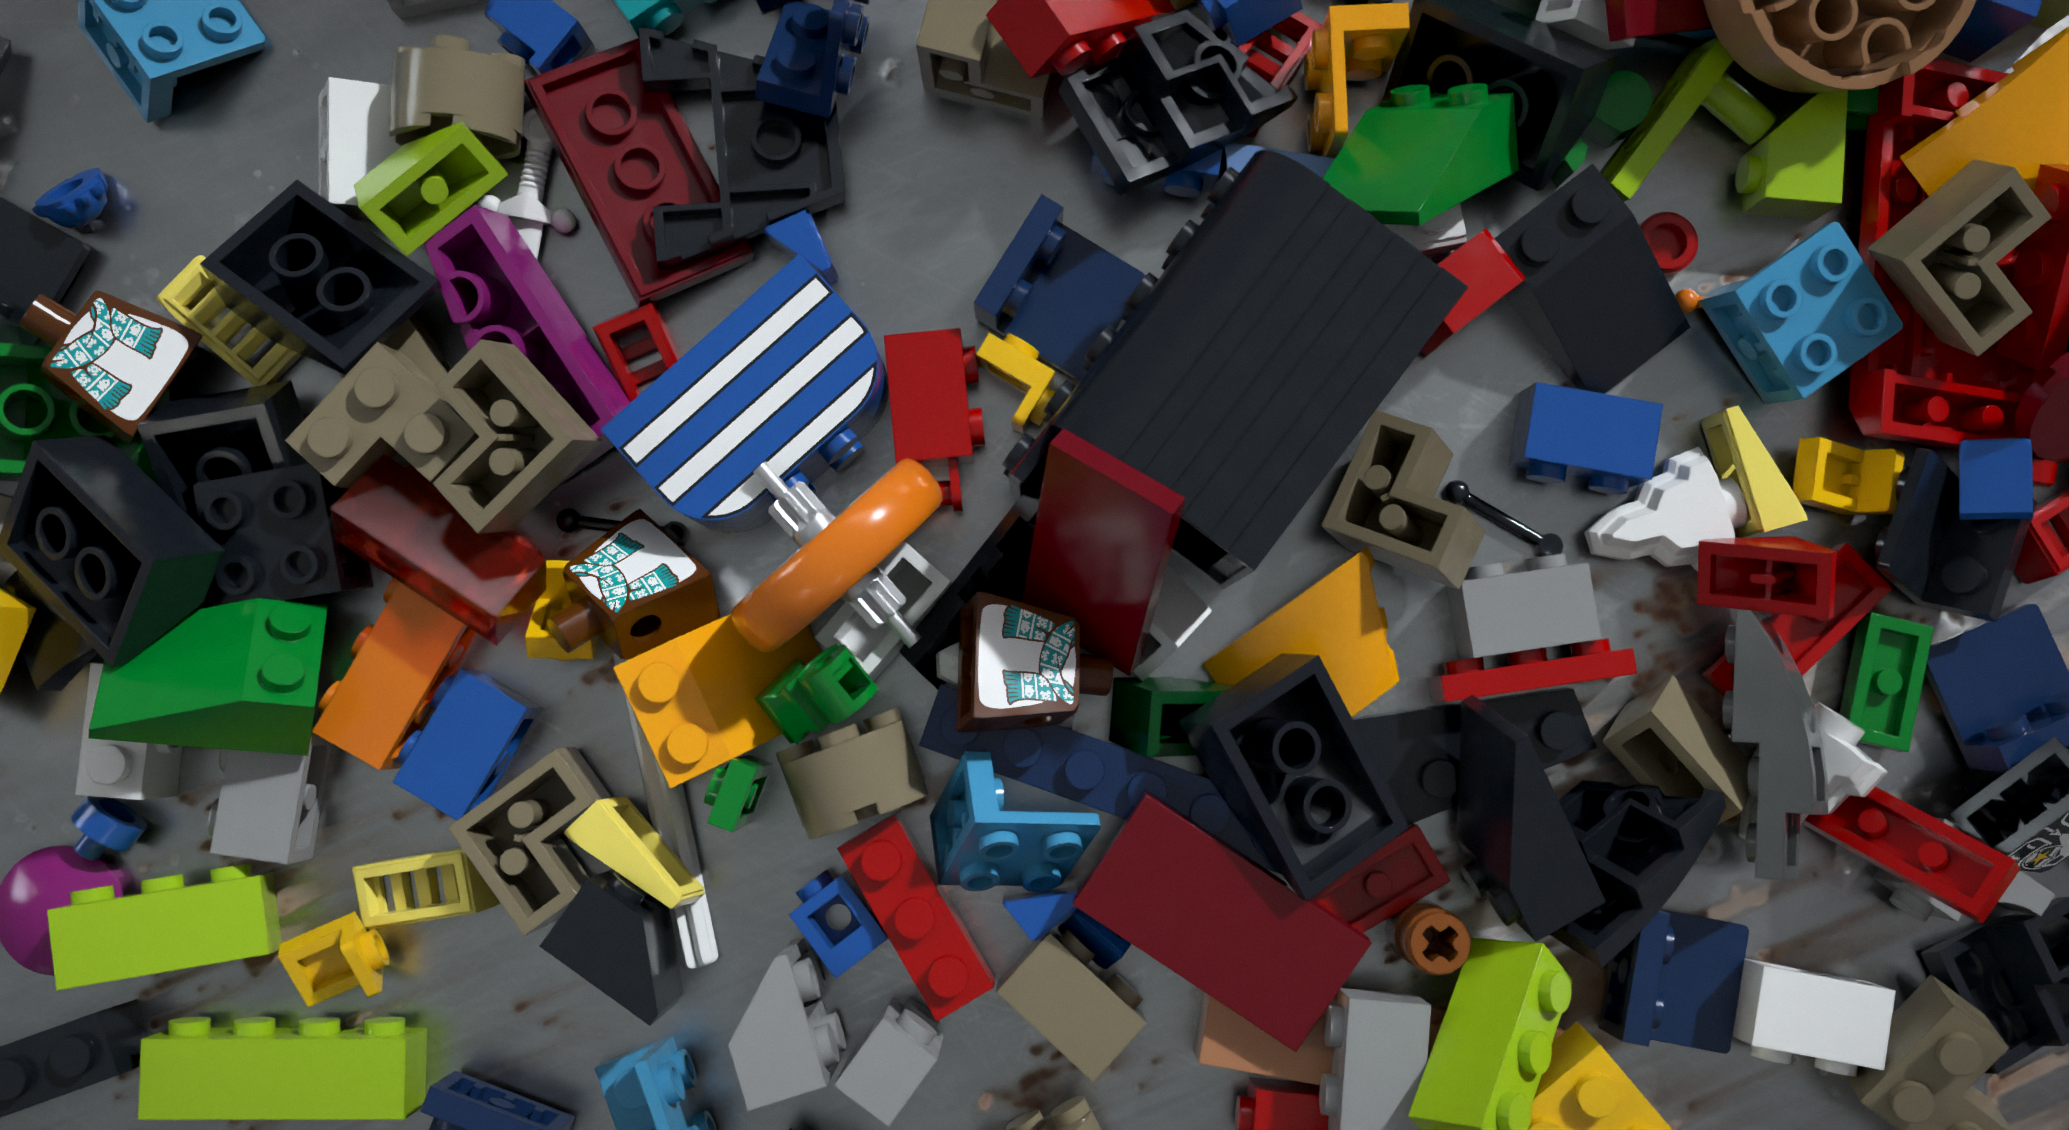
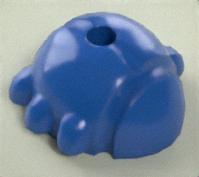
(75, 200)

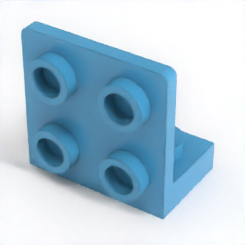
(159, 40)
(1803, 316)
(992, 847)
(653, 1089)

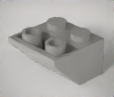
(786, 1036)

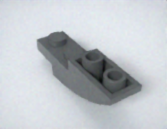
(1776, 712)

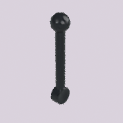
(569, 520)
(1545, 545)

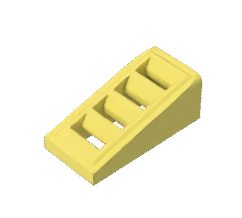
(196, 302)
(1742, 456)
(629, 845)
(462, 884)

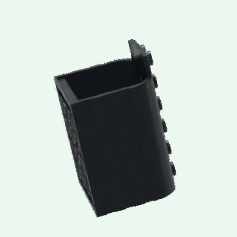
(1251, 358)

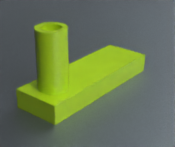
(1695, 82)

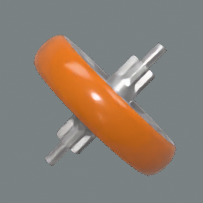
(837, 555)

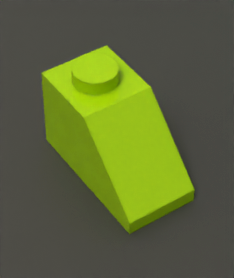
(1799, 163)
(427, 185)

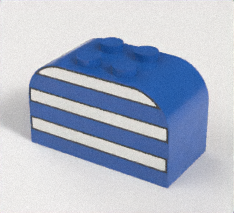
(773, 383)

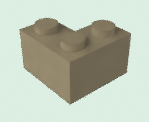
(970, 60)
(1949, 252)
(380, 410)
(524, 439)
(1393, 507)
(518, 840)
(1931, 1062)

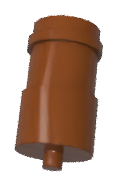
(1429, 937)

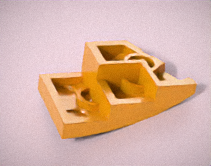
(2010, 124)
(1331, 620)

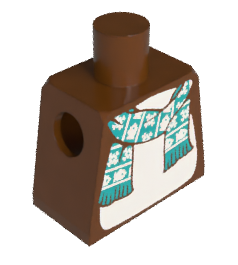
(110, 356)
(634, 591)
(1021, 666)

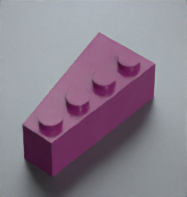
(506, 297)

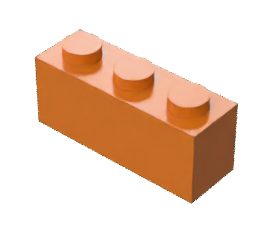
(393, 678)

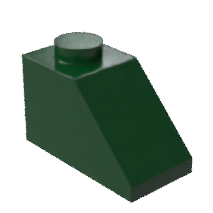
(1149, 713)

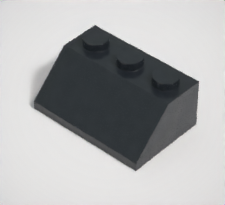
(1550, 72)
(106, 545)

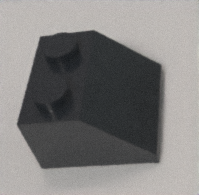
(620, 945)

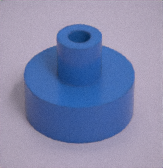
(105, 824)

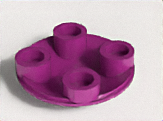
(40, 884)

